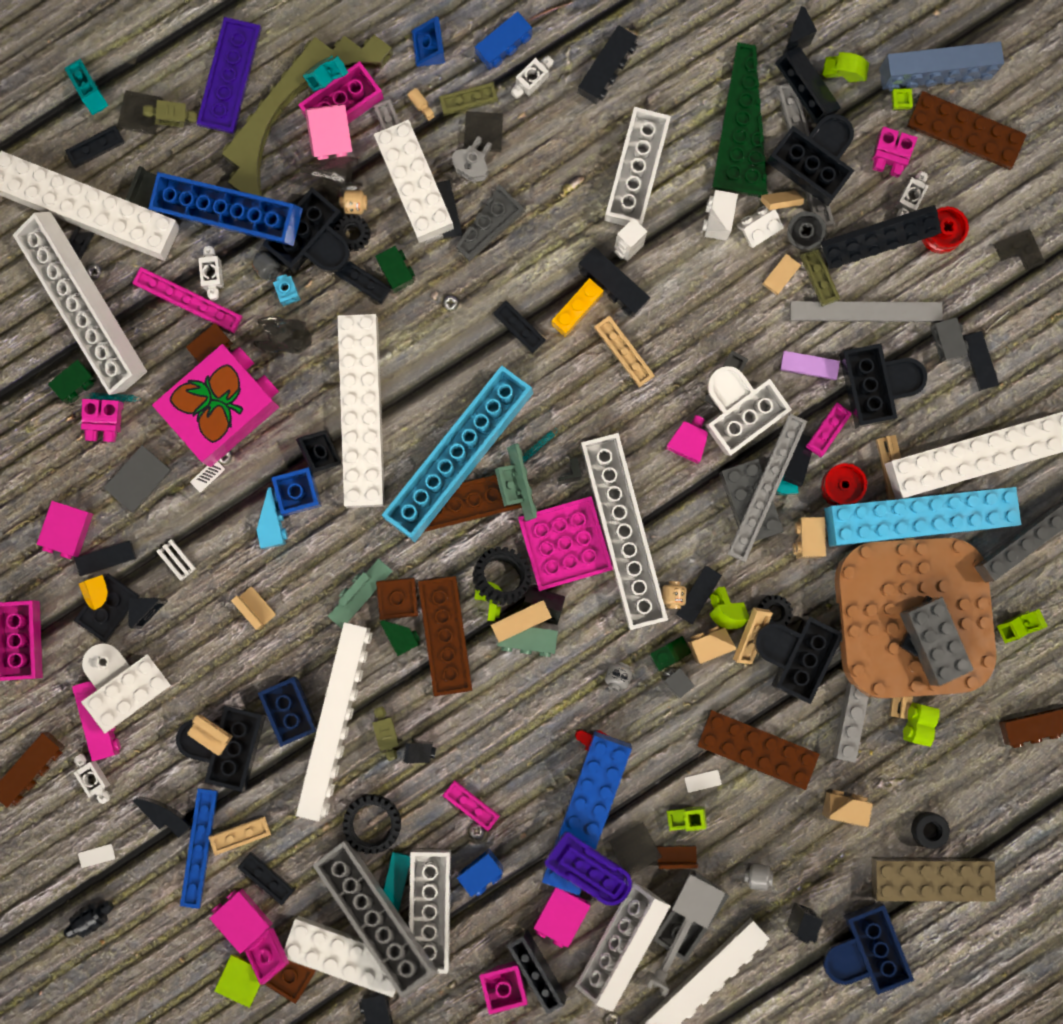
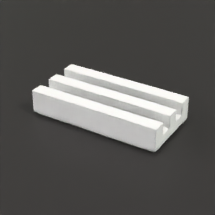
(166, 548)

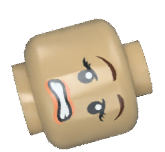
(353, 202)
(674, 595)

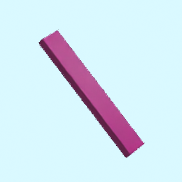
(187, 300)

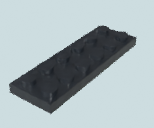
(881, 237)

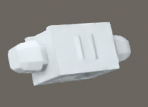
(530, 86)
(914, 184)
(212, 260)
(81, 762)

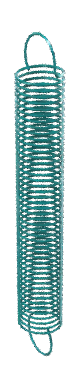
(113, 397)
(535, 445)

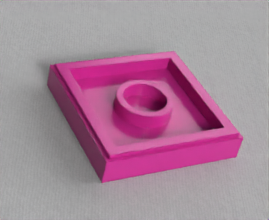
(266, 956)

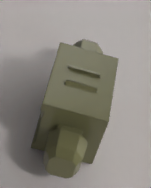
(169, 113)
(385, 733)

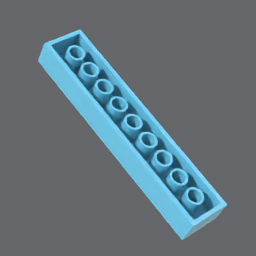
(458, 454)
(922, 516)

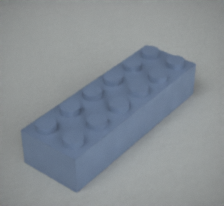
(941, 66)

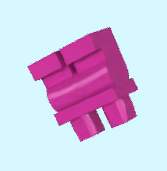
(893, 154)
(101, 417)

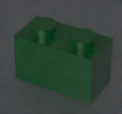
(395, 269)
(72, 382)

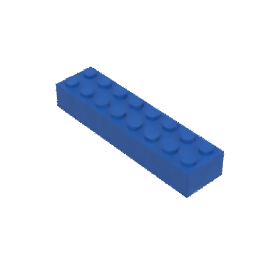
(225, 208)
(592, 797)

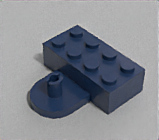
(869, 953)

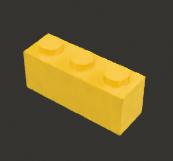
(577, 307)

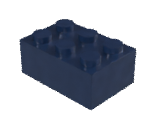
(288, 711)

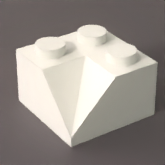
(721, 215)

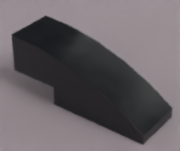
(164, 815)

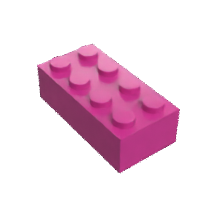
(354, 90)
(20, 640)

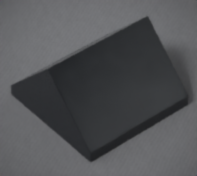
(802, 31)
(319, 452)
(142, 610)

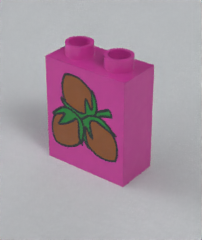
(217, 404)

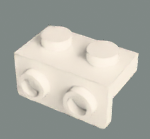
(760, 225)

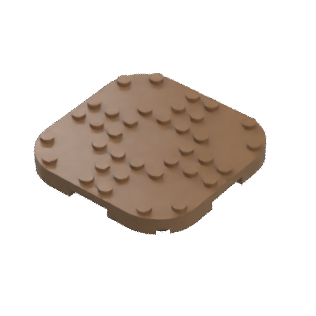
(892, 576)

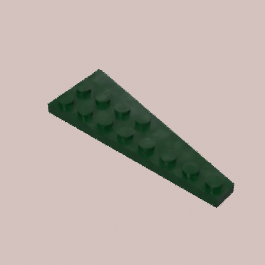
(741, 148)

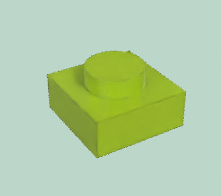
(902, 99)

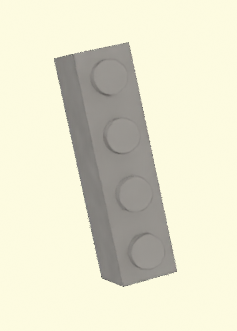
(850, 724)

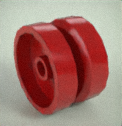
(954, 231)
(851, 477)

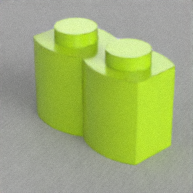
(921, 724)

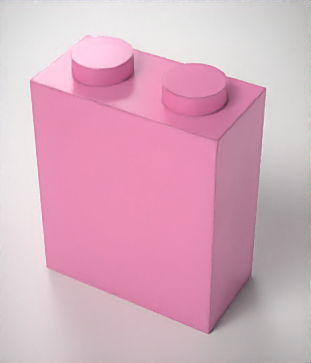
(328, 131)

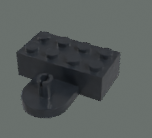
(815, 159)
(314, 237)
(876, 384)
(799, 654)
(236, 761)

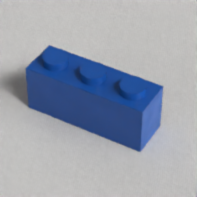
(504, 41)

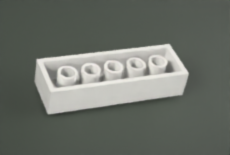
(637, 166)
(413, 181)
(431, 903)
(622, 947)
(335, 955)

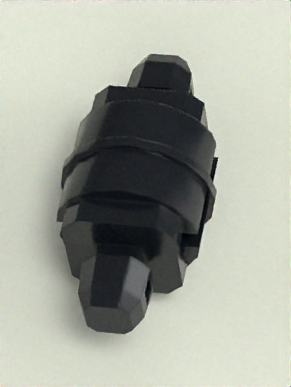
(88, 919)

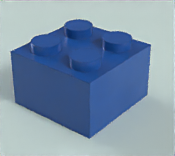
(296, 492)
(480, 873)

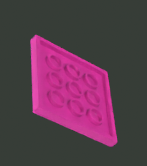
(565, 543)

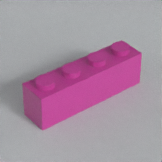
(99, 744)

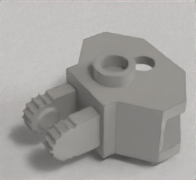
(472, 159)

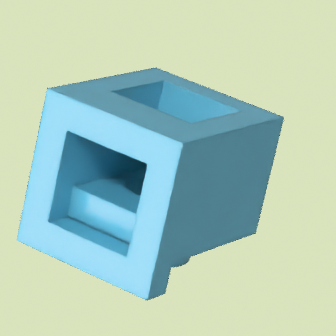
(291, 294)

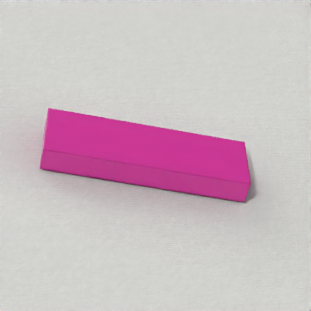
(828, 430)
(471, 805)

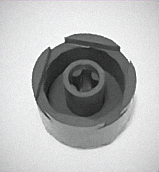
(796, 229)

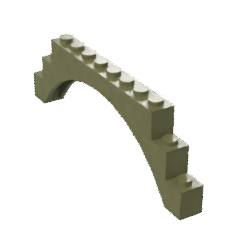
(247, 147)

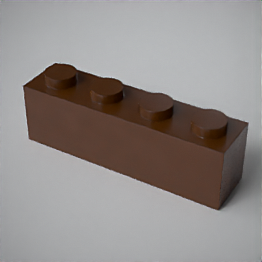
(1032, 727)
(28, 768)

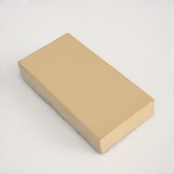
(782, 200)
(781, 274)

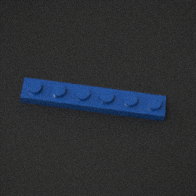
(199, 848)

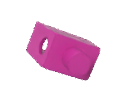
(689, 440)

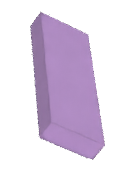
(809, 365)

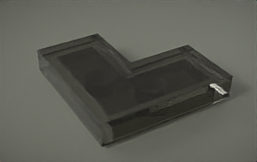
(1022, 245)

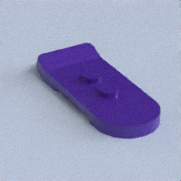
(589, 870)

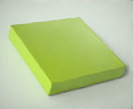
(238, 981)

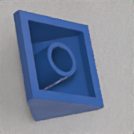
(428, 43)

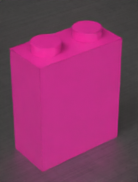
(64, 530)
(561, 917)
(240, 920)

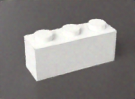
(630, 240)

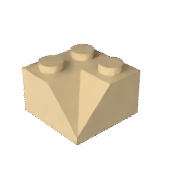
(811, 538)
(711, 645)
(846, 808)

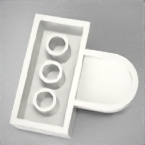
(743, 408)
(119, 686)

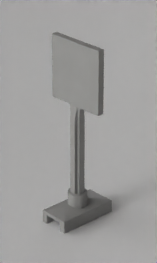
(698, 904)

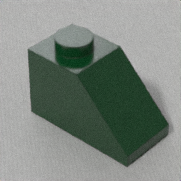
(400, 637)
(669, 653)

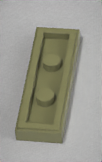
(468, 99)
(820, 277)

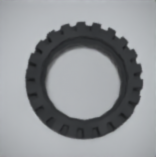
(507, 556)
(348, 829)

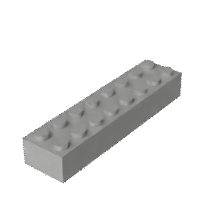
(375, 919)

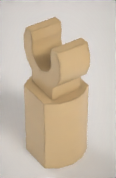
(420, 103)

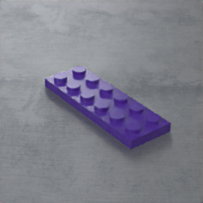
(229, 75)

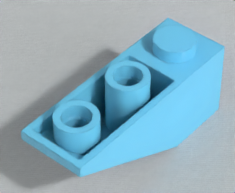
(269, 526)

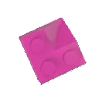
(503, 988)

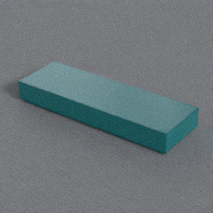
(397, 878)

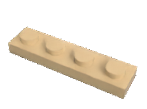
(624, 351)

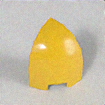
(94, 591)

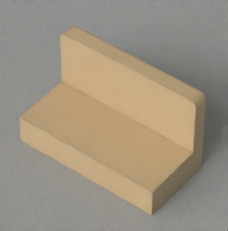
(254, 608)
(209, 734)

